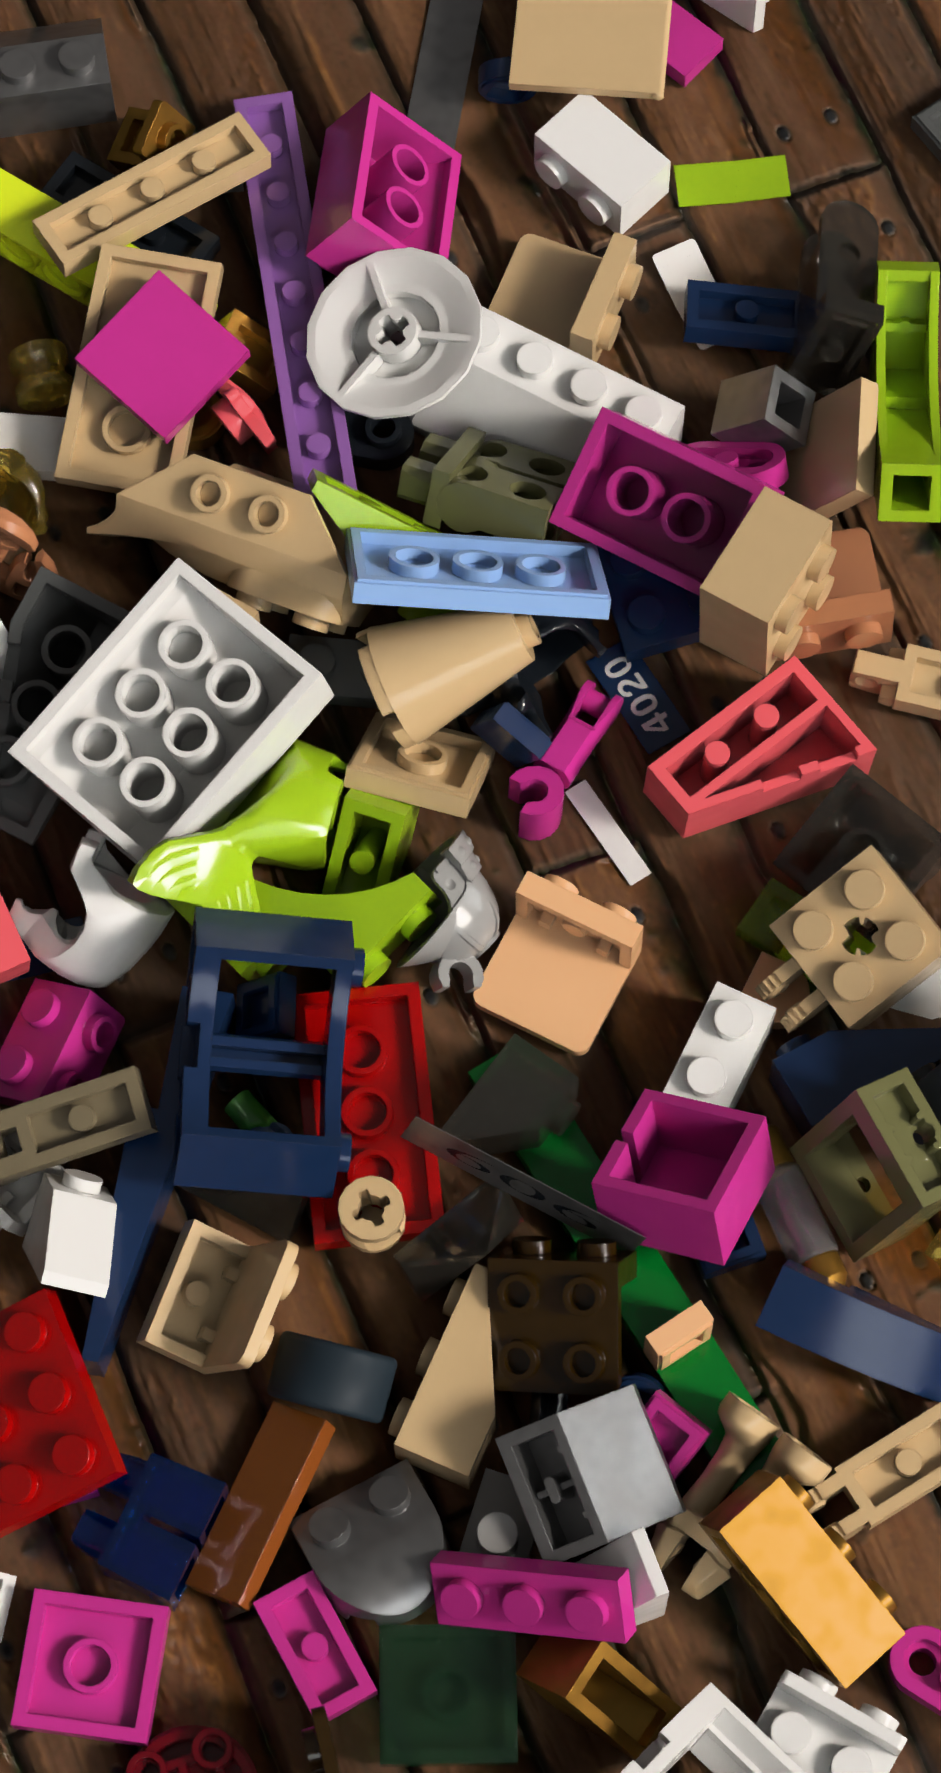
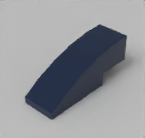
(854, 1330)

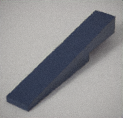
(142, 1199)

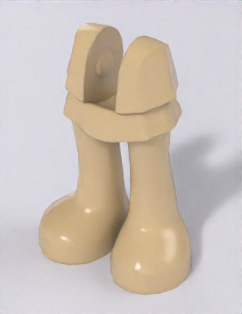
(745, 1437)

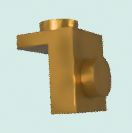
(148, 134)

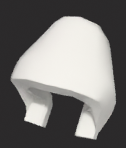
(117, 924)

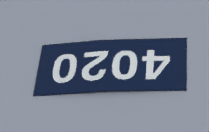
(645, 701)

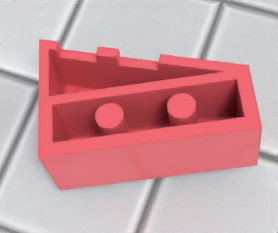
(757, 754)

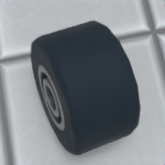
(332, 1377)

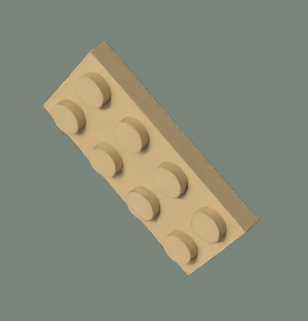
(101, 439)

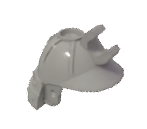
(464, 921)

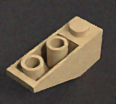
(455, 1405)

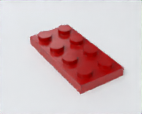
(380, 1096)

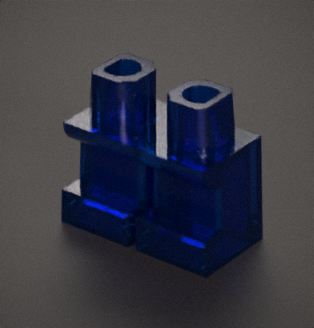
(141, 1552)

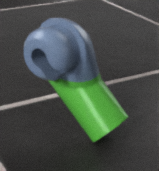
(252, 1115)

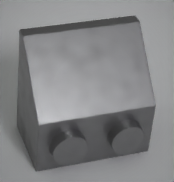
(54, 78)

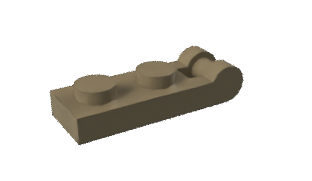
(75, 1123)

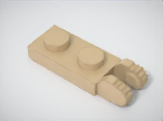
(886, 1474)

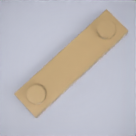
(152, 193)

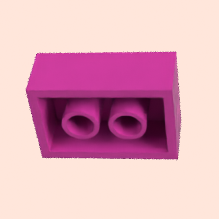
(654, 500)

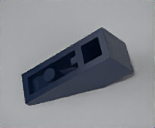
(823, 1071)

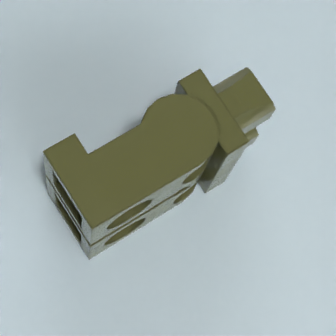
(485, 486)

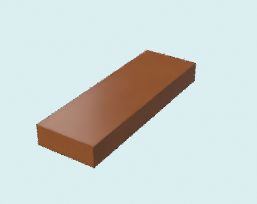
(260, 1506)

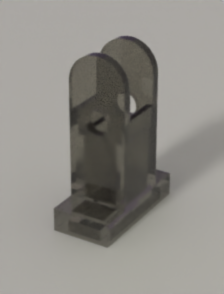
(836, 298)

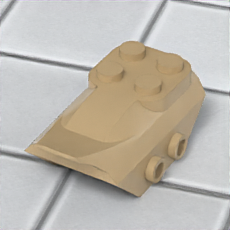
(247, 534)

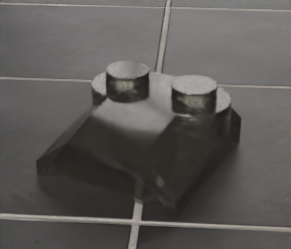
(849, 821)

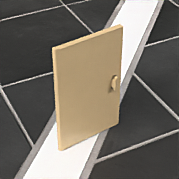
(591, 47)

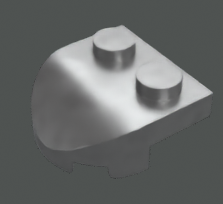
(375, 1547)

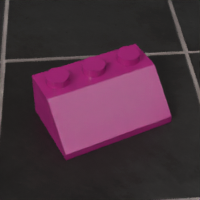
(381, 187)

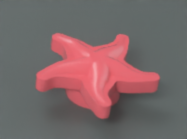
(243, 417)

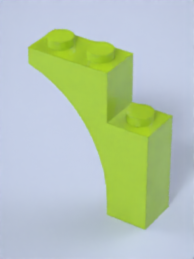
(908, 394)
(378, 917)

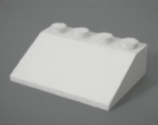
(172, 716)

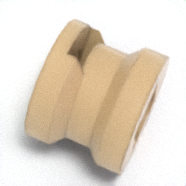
(376, 1228)

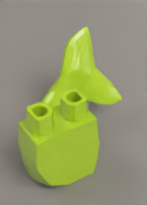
(281, 823)

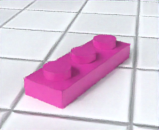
(533, 1596)

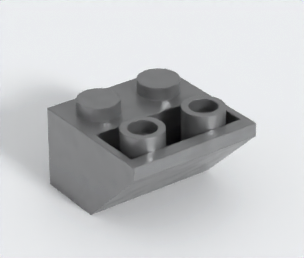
(590, 1474)

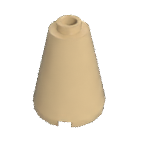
(442, 665)

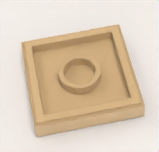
(839, 451)
(435, 775)

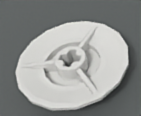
(371, 301)

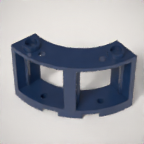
(260, 1158)

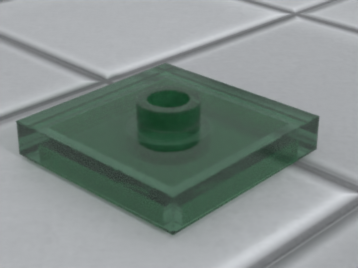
(447, 1696)

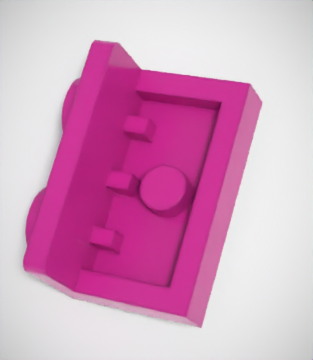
(56, 1041)

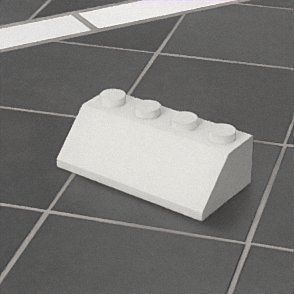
(540, 395)

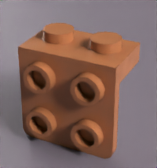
(856, 609)

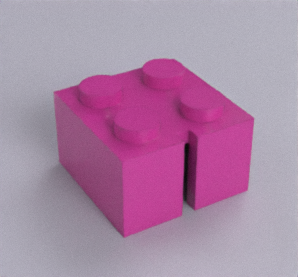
(686, 1175)

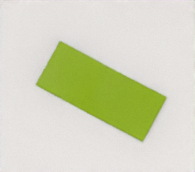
(732, 181)

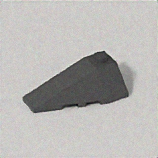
(47, 645)

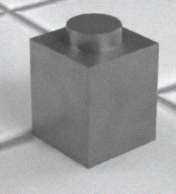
(764, 408)

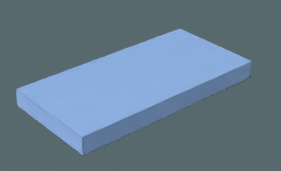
(476, 573)

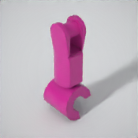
(561, 763)

